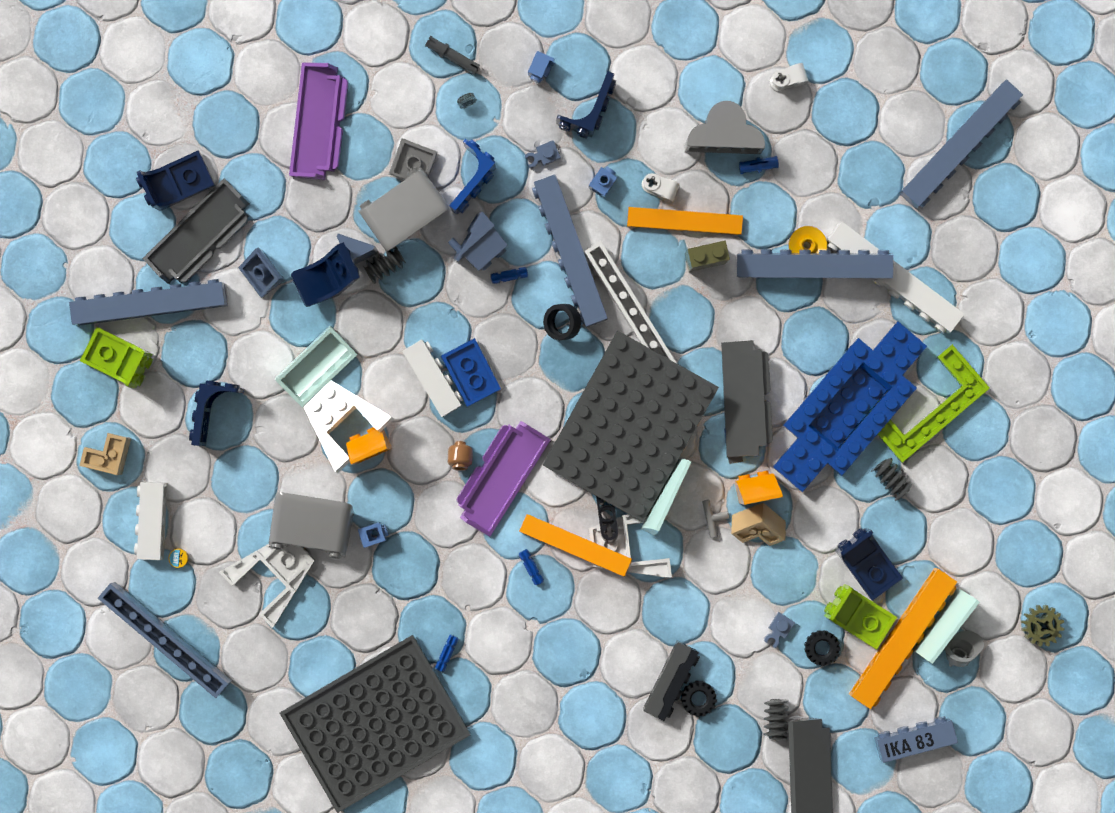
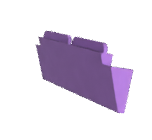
(317, 121)
(501, 476)

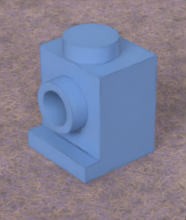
(540, 67)
(603, 188)
(367, 538)

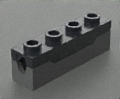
(671, 680)

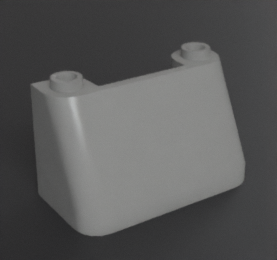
(403, 209)
(311, 523)

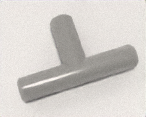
(712, 518)

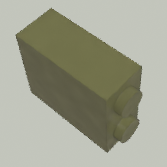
(707, 256)

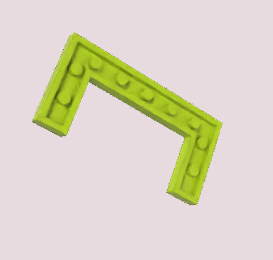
(971, 389)

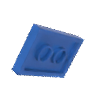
(471, 372)

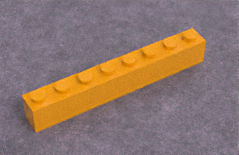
(902, 638)

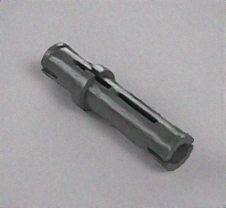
(445, 51)

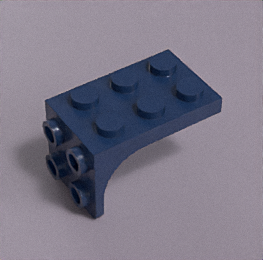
(586, 126)
(175, 181)
(326, 277)
(201, 416)
(868, 563)

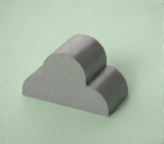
(725, 132)

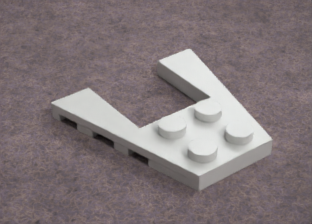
(330, 408)
(287, 565)
(657, 567)

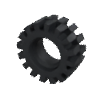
(825, 659)
(707, 706)

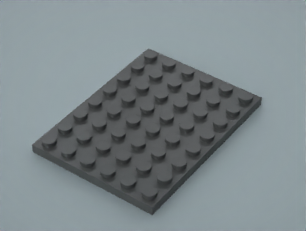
(630, 426)
(375, 723)

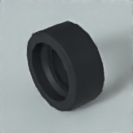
(549, 322)

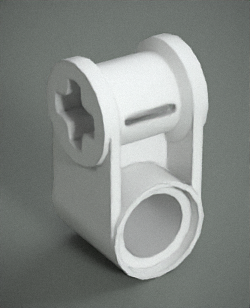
(791, 76)
(663, 188)

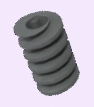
(384, 264)
(892, 478)
(775, 719)

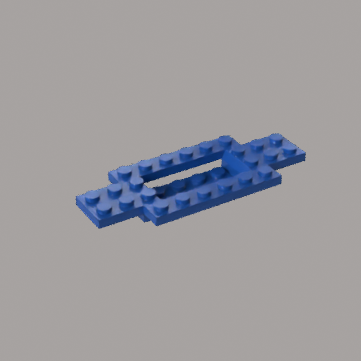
(842, 403)

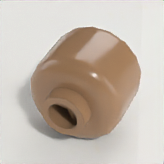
(460, 456)

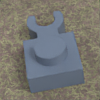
(545, 153)
(780, 626)

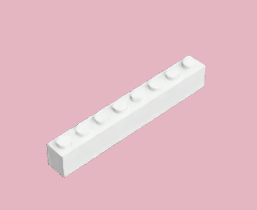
(903, 284)
(625, 299)

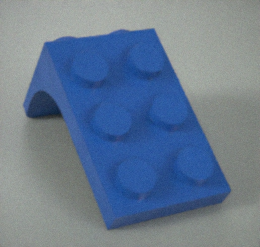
(483, 175)

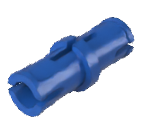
(758, 164)

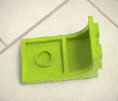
(117, 358)
(859, 616)

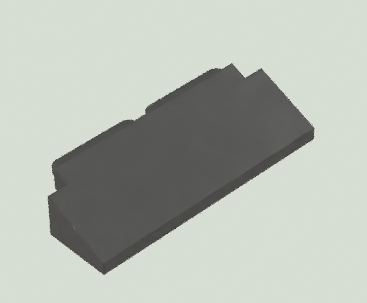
(199, 234)
(745, 410)
(810, 766)

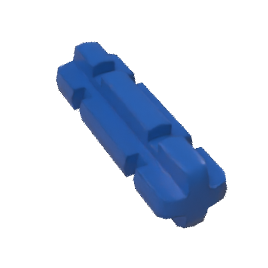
(509, 275)
(531, 567)
(446, 653)

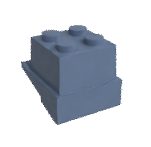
(480, 244)

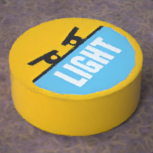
(178, 558)

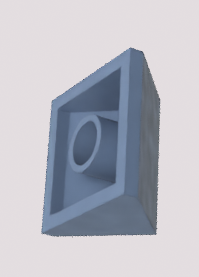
(359, 250)
(261, 272)

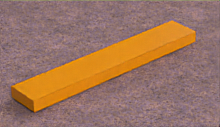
(684, 221)
(575, 545)

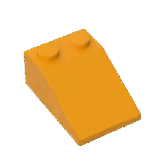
(367, 446)
(757, 488)

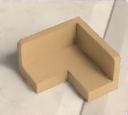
(111, 458)
(758, 522)

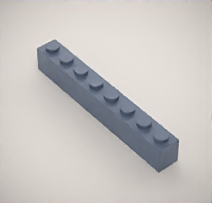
(957, 148)
(570, 250)
(814, 264)
(149, 303)
(164, 639)

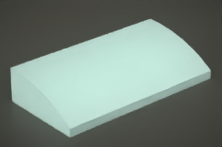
(315, 366)
(665, 498)
(945, 625)

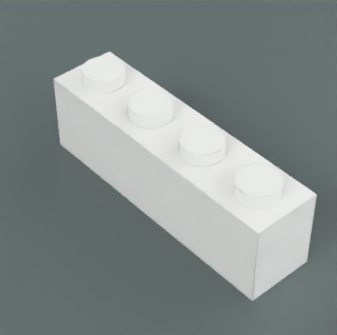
(431, 377)
(151, 520)

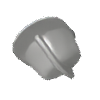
(963, 648)

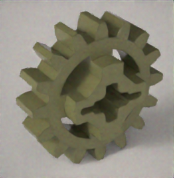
(1038, 631)

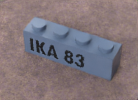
(916, 739)

